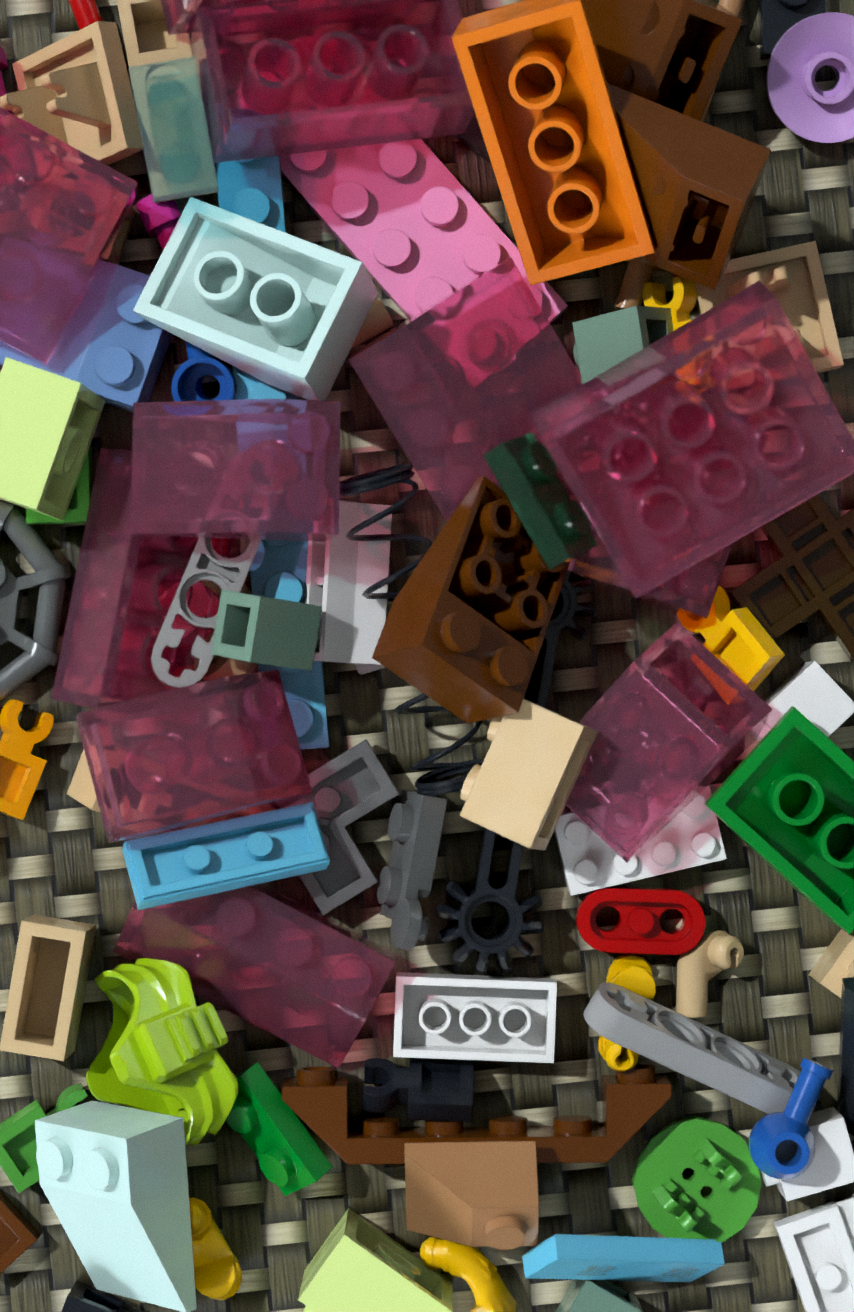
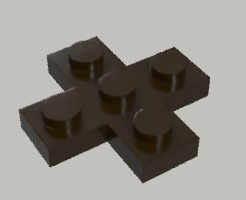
(809, 576)

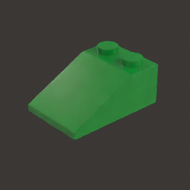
(797, 813)

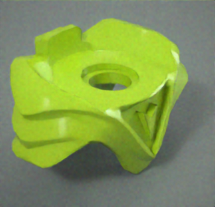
(163, 1049)

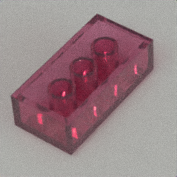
(327, 74)

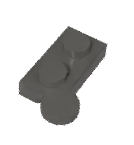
(416, 835)

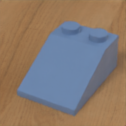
(107, 342)

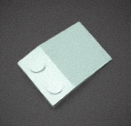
(258, 299)
(122, 1198)

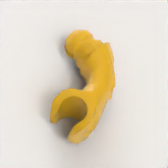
(635, 975)
(215, 1265)
(474, 1268)

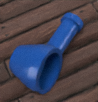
(189, 377)
(790, 1125)

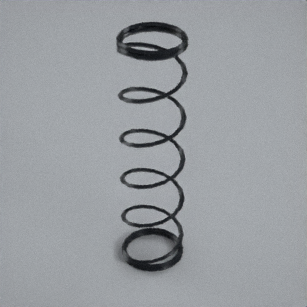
(428, 783)

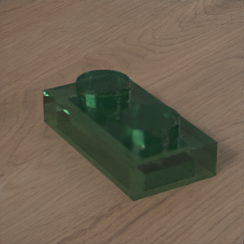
(540, 499)

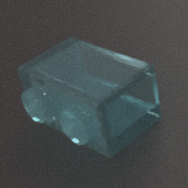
(173, 129)

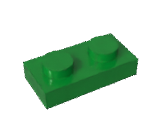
(275, 1133)

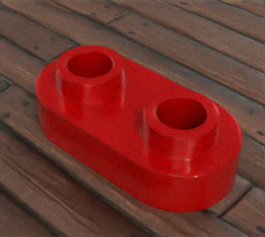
(638, 922)

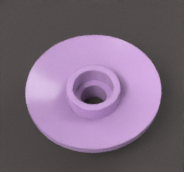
(791, 78)

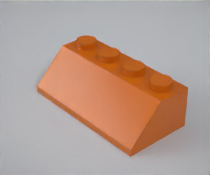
(552, 137)

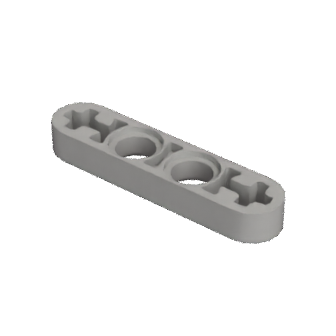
(203, 566)
(690, 1048)

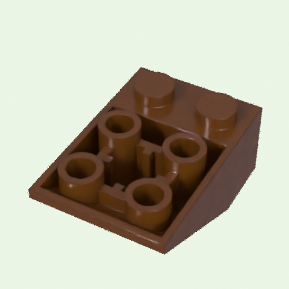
(663, 48)
(690, 183)
(473, 611)

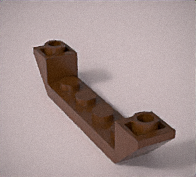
(626, 1106)

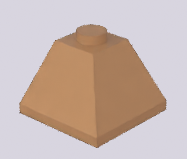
(473, 1192)

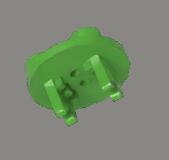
(718, 1161)

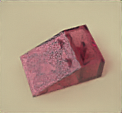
(662, 740)

